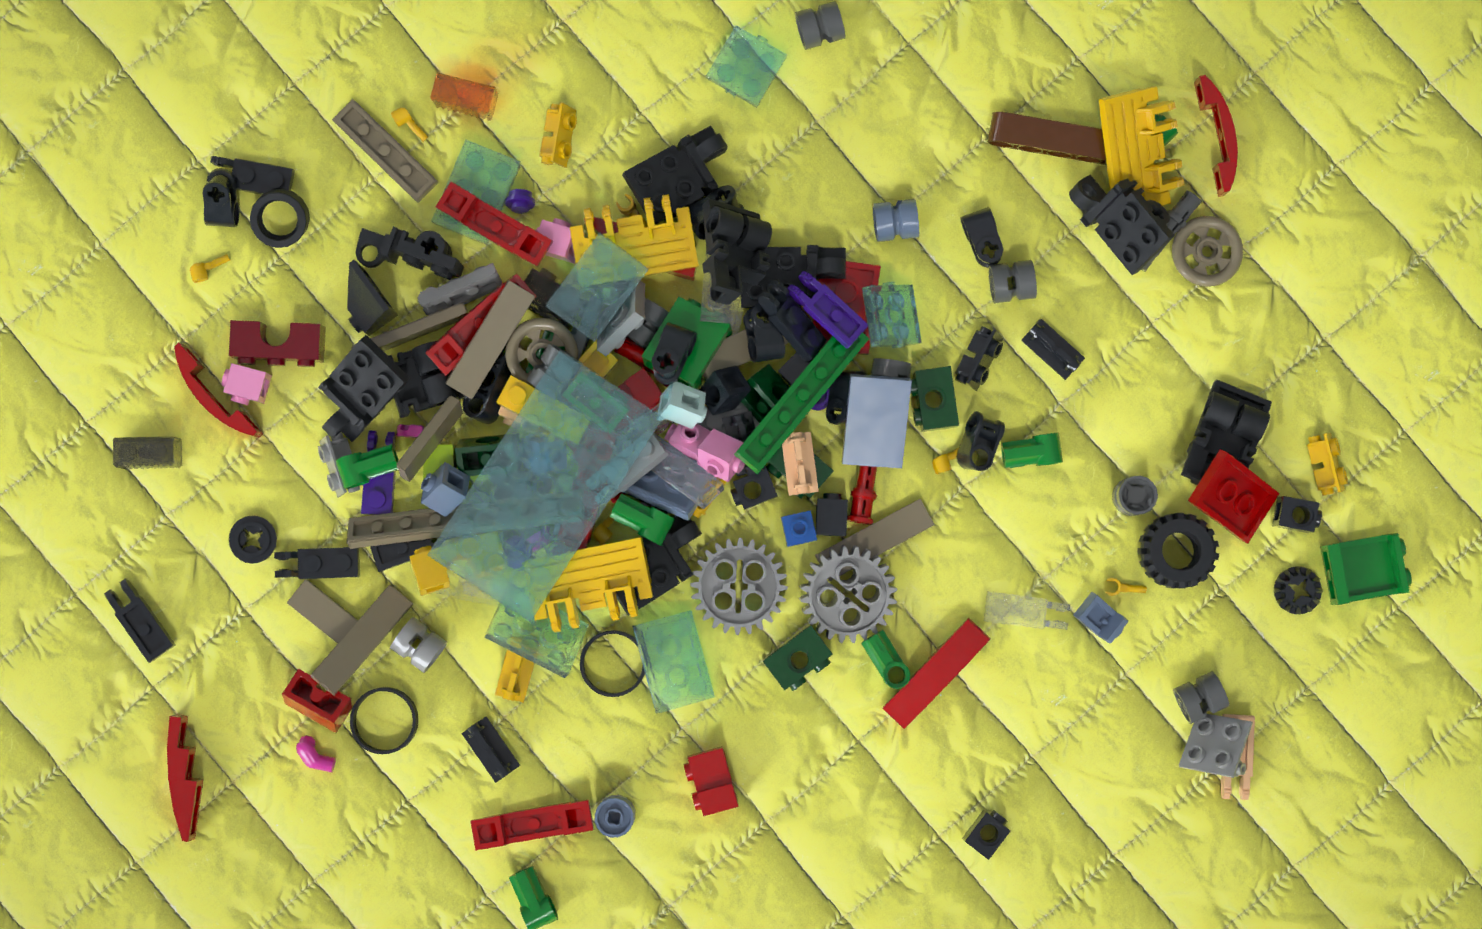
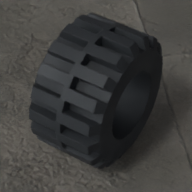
(1203, 546)

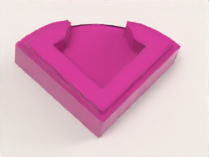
(409, 431)

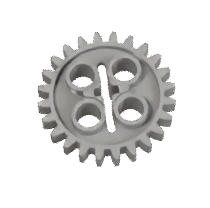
(864, 573)
(711, 585)

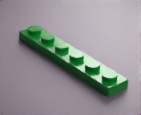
(797, 402)

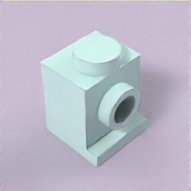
(683, 405)

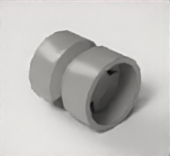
(428, 649)

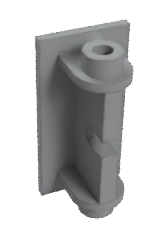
(328, 453)

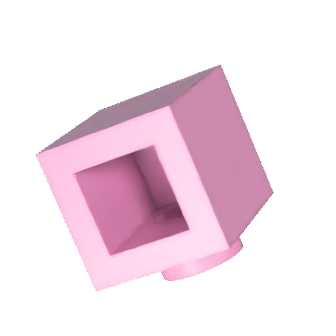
(560, 234)
(246, 384)
(687, 439)
(718, 456)

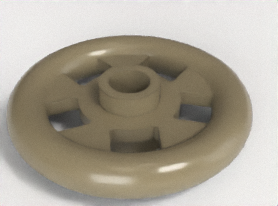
(1200, 227)
(532, 329)

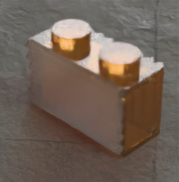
(464, 96)

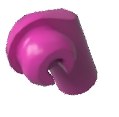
(310, 756)

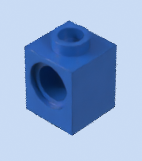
(798, 528)

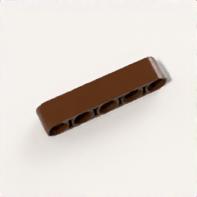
(1047, 137)

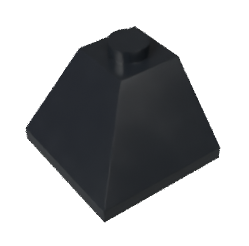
(366, 302)

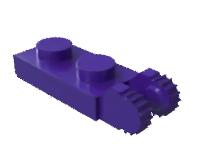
(828, 310)
(379, 492)

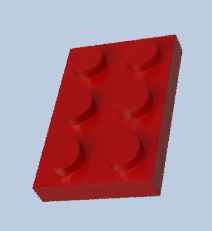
(850, 291)
(1233, 496)

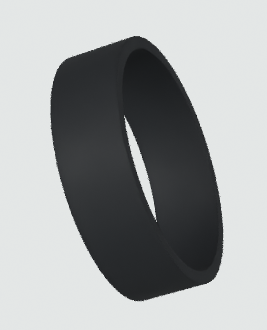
(582, 668)
(353, 727)

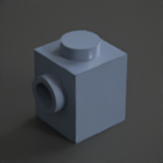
(444, 489)

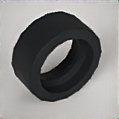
(266, 236)

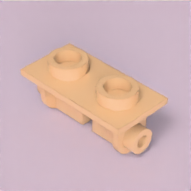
(800, 464)

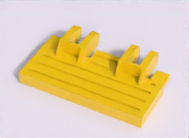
(1136, 141)
(658, 247)
(598, 572)

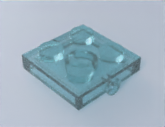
(746, 66)
(891, 315)

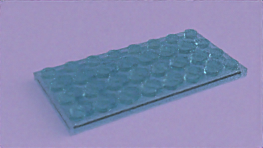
(545, 485)

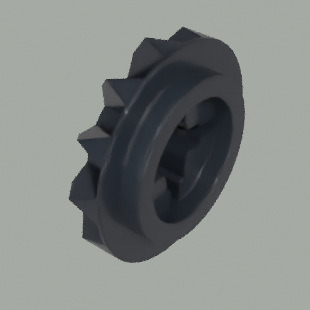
(238, 539)
(1285, 594)

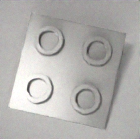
(1216, 746)

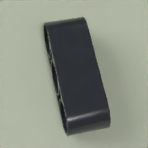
(488, 393)

